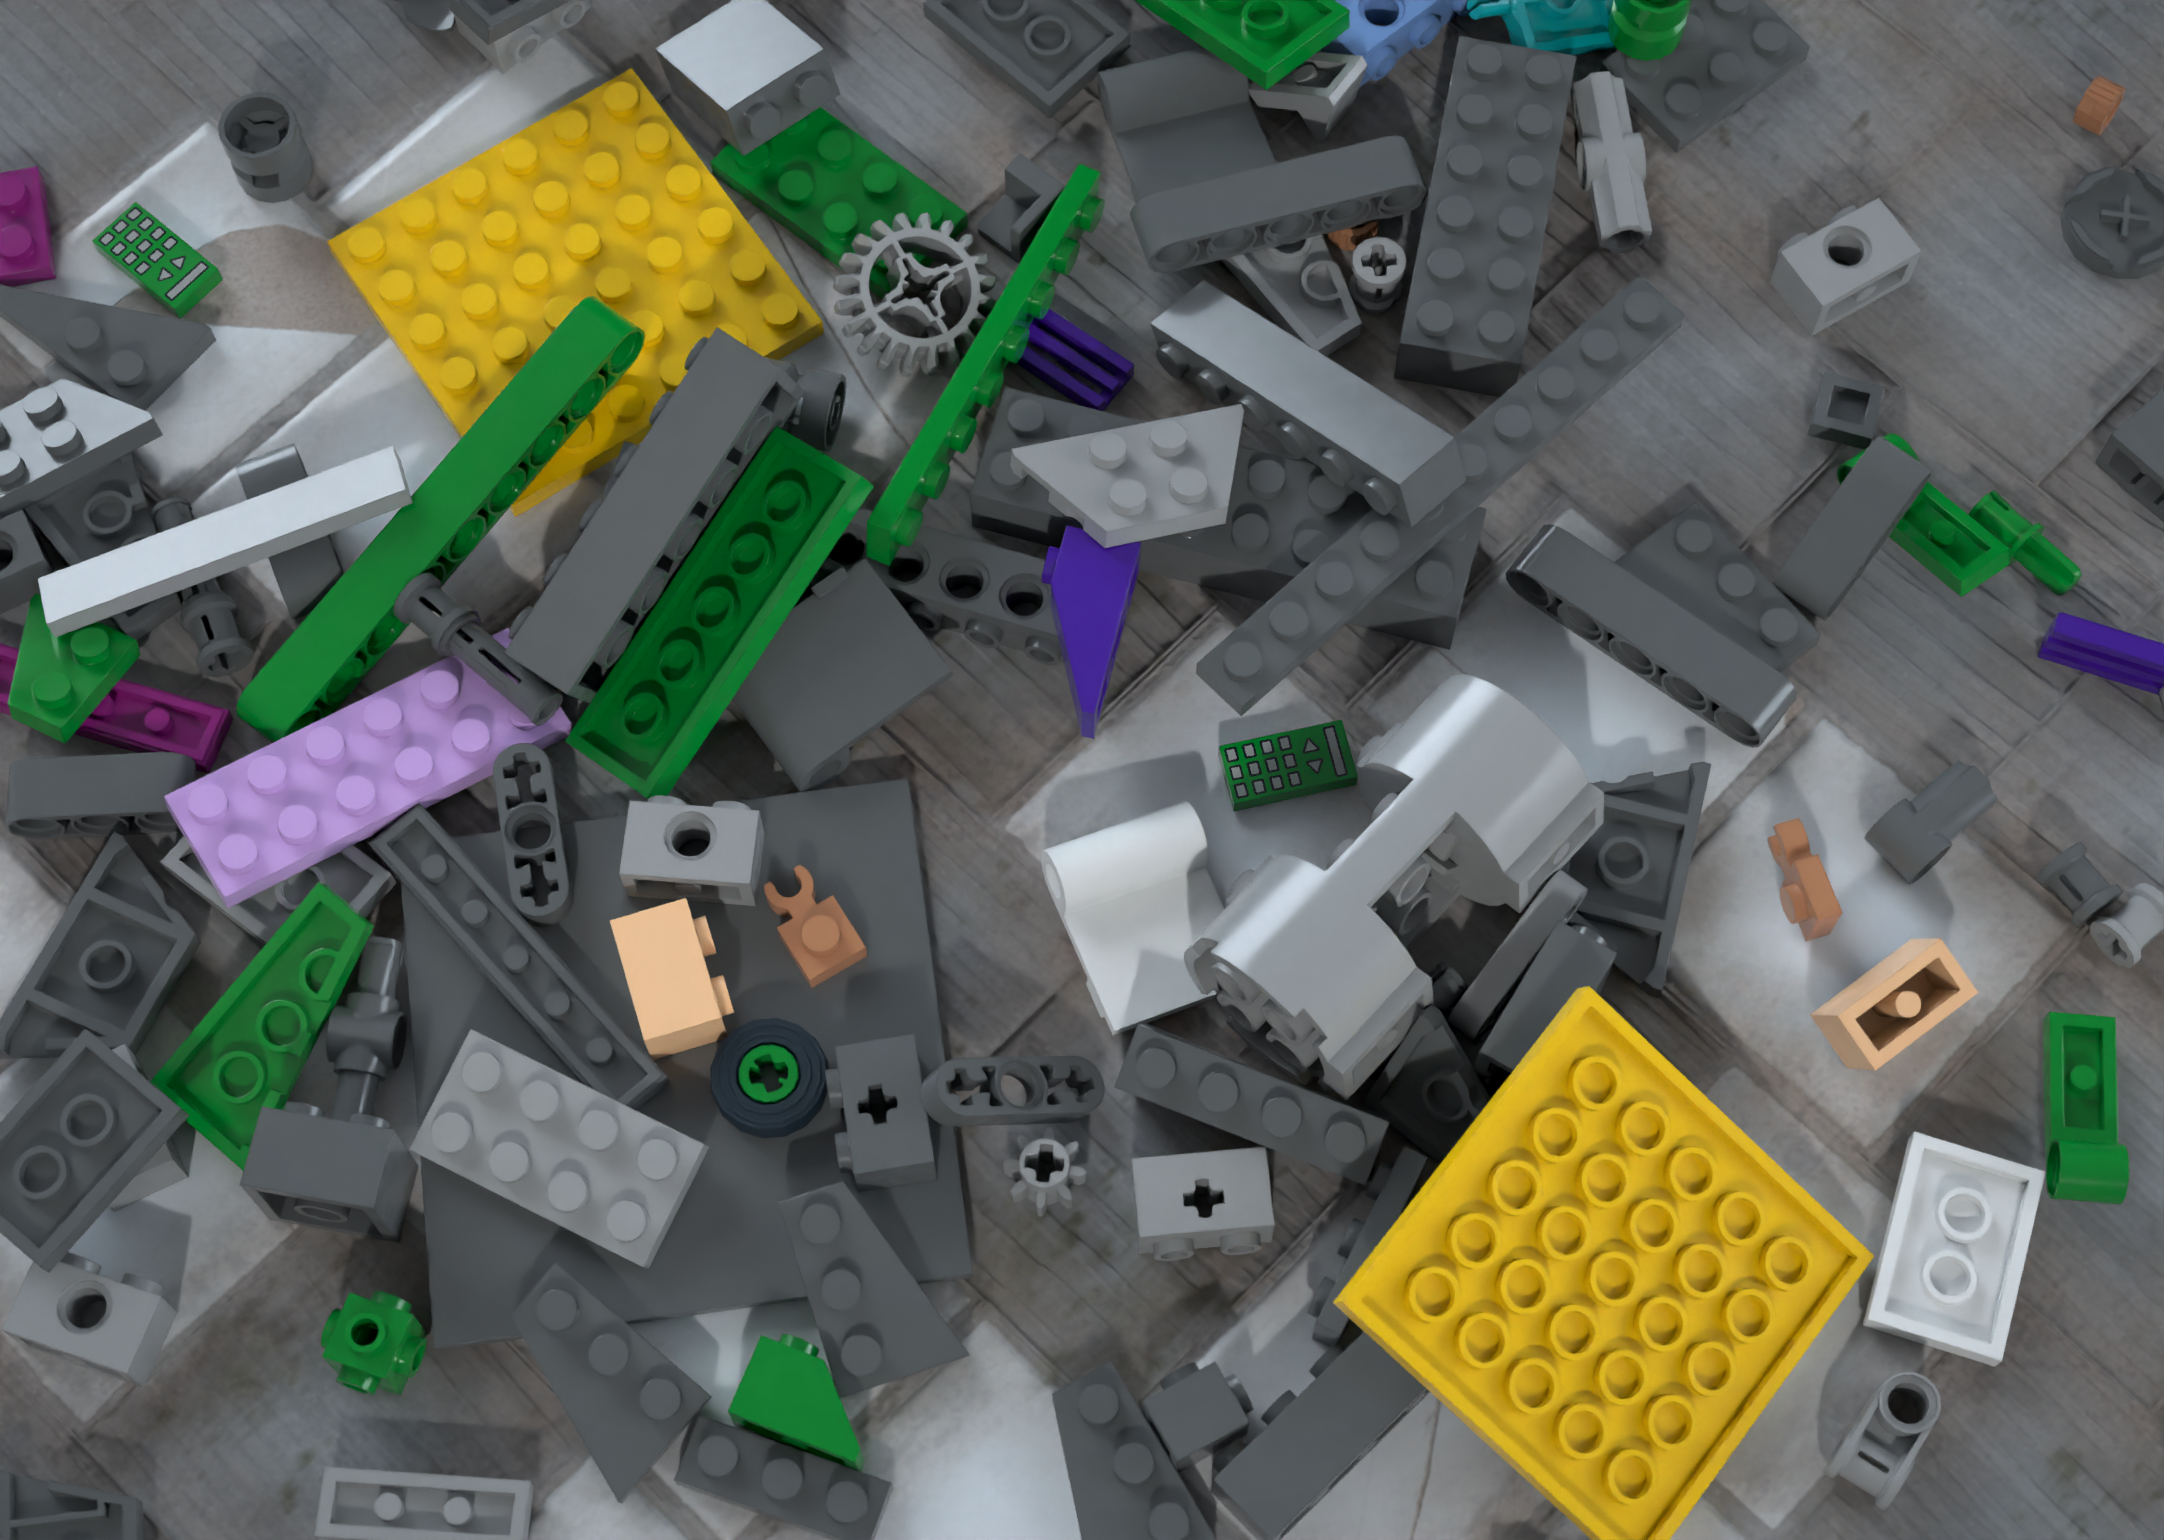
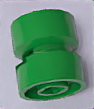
(1647, 27)

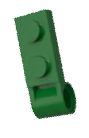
(1943, 535)
(2082, 1110)

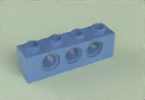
(1407, 26)

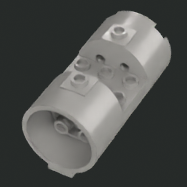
(1462, 803)

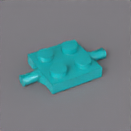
(1551, 25)

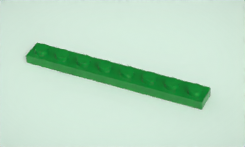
(980, 375)

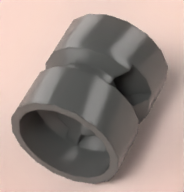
(265, 147)
(820, 407)

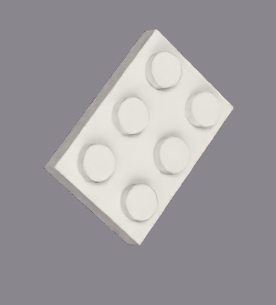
(1954, 1249)

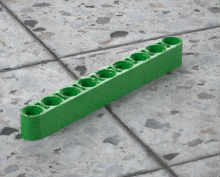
(445, 521)

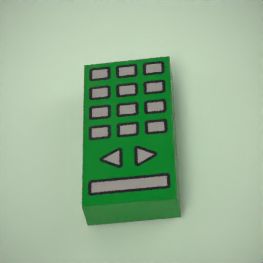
(157, 260)
(1287, 765)

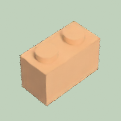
(670, 979)
(1894, 1003)

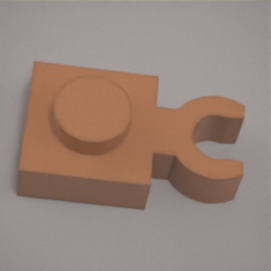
(1806, 890)
(816, 934)

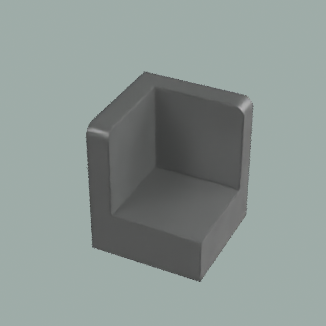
(1022, 210)

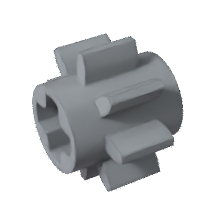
(1059, 1181)

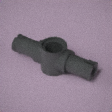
(368, 1031)

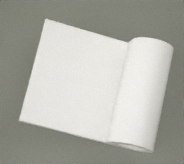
(1133, 909)

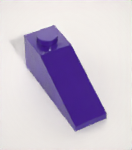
(1089, 610)

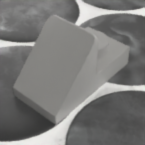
(1318, 89)

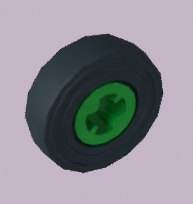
(749, 1104)

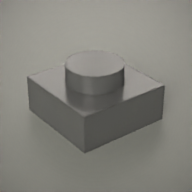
(1846, 410)

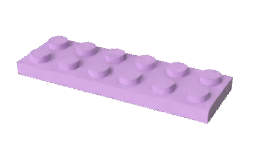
(351, 775)

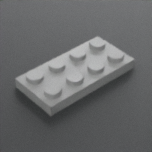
(559, 1148)

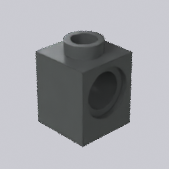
(29, 561)

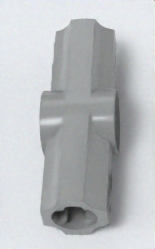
(1611, 162)

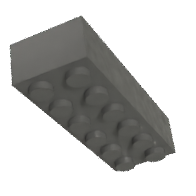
(1485, 217)
(652, 514)

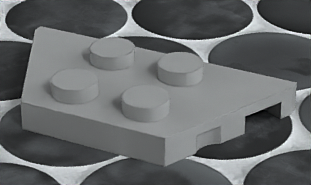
(1141, 476)

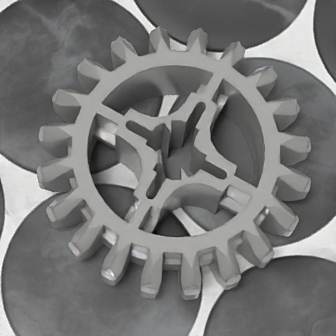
(906, 273)

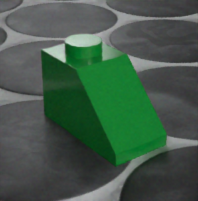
(795, 1402)

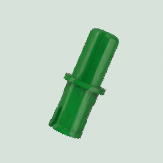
(2026, 543)

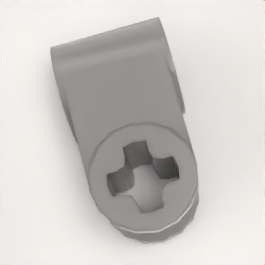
(1877, 1447)

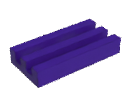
(1087, 346)
(2104, 652)

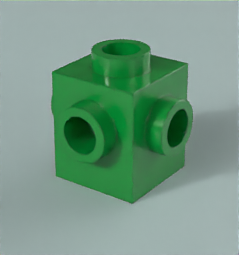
(387, 1360)

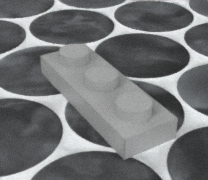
(421, 1506)

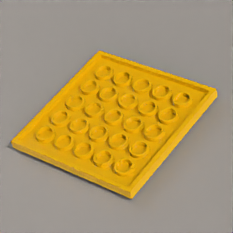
(562, 212)
(1605, 1278)

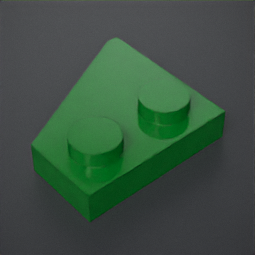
(66, 675)

